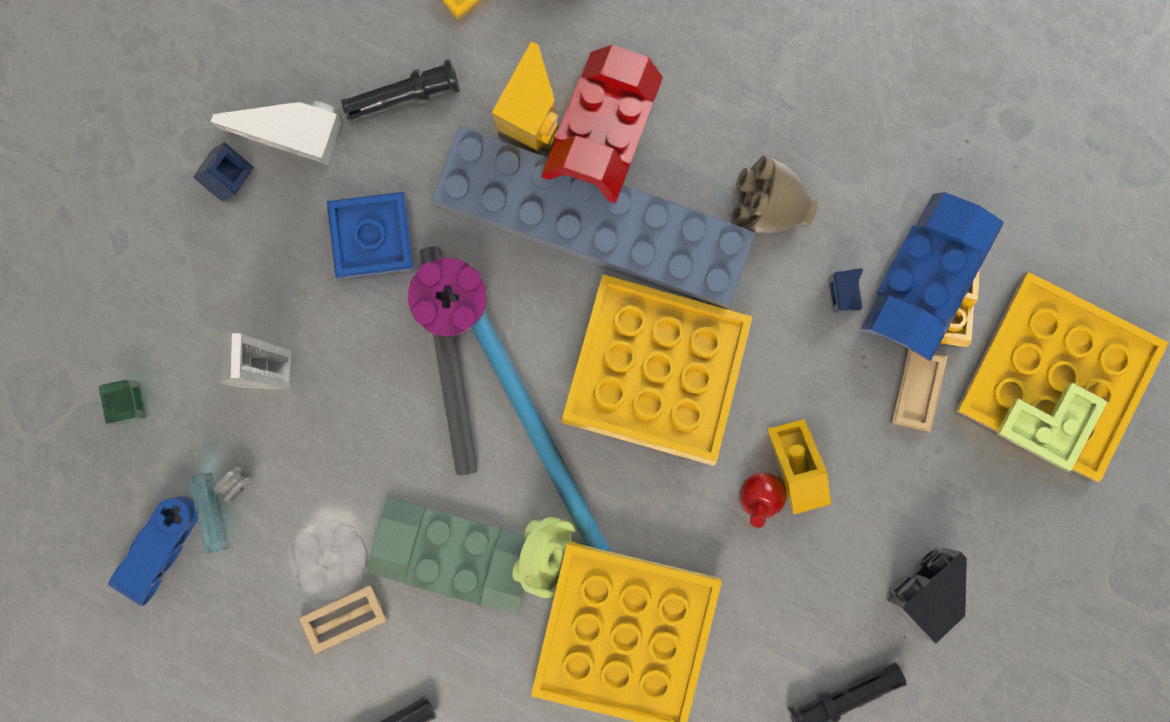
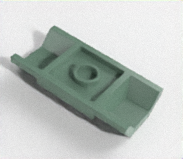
(447, 555)

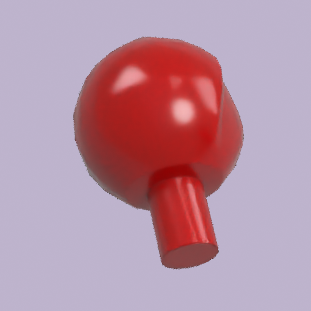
(762, 497)

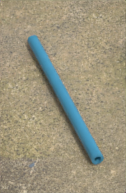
(538, 434)

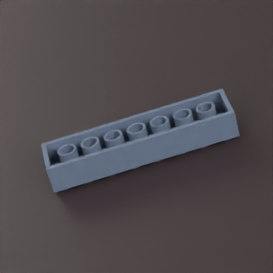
(633, 237)

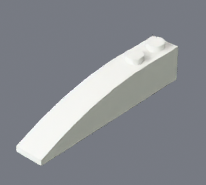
(254, 363)

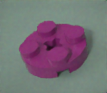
(428, 310)

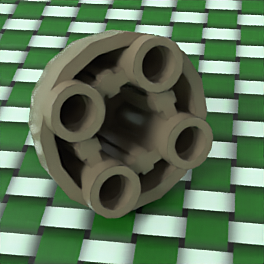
(772, 198)

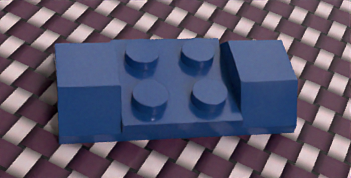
(932, 273)

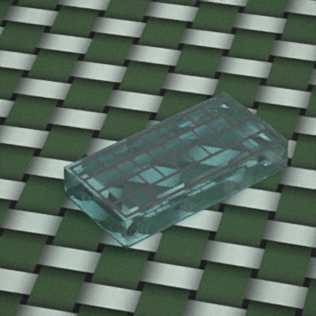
(208, 512)

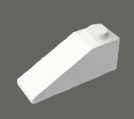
(288, 127)

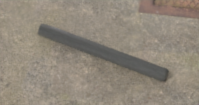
(452, 387)

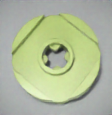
(542, 555)

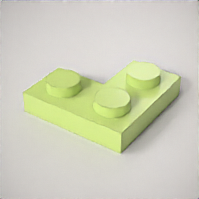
(1057, 436)

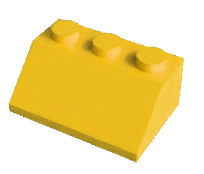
(527, 106)

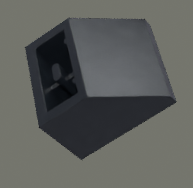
(934, 595)

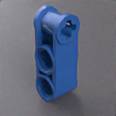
(154, 550)

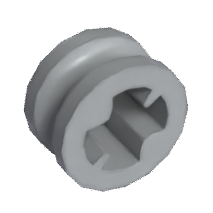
(232, 485)

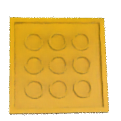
(1059, 340)
(657, 370)
(625, 636)

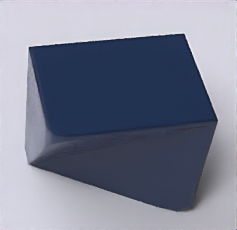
(223, 172)
(845, 291)

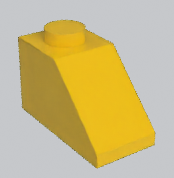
(800, 466)

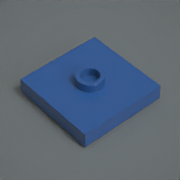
(370, 235)

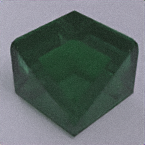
(122, 402)

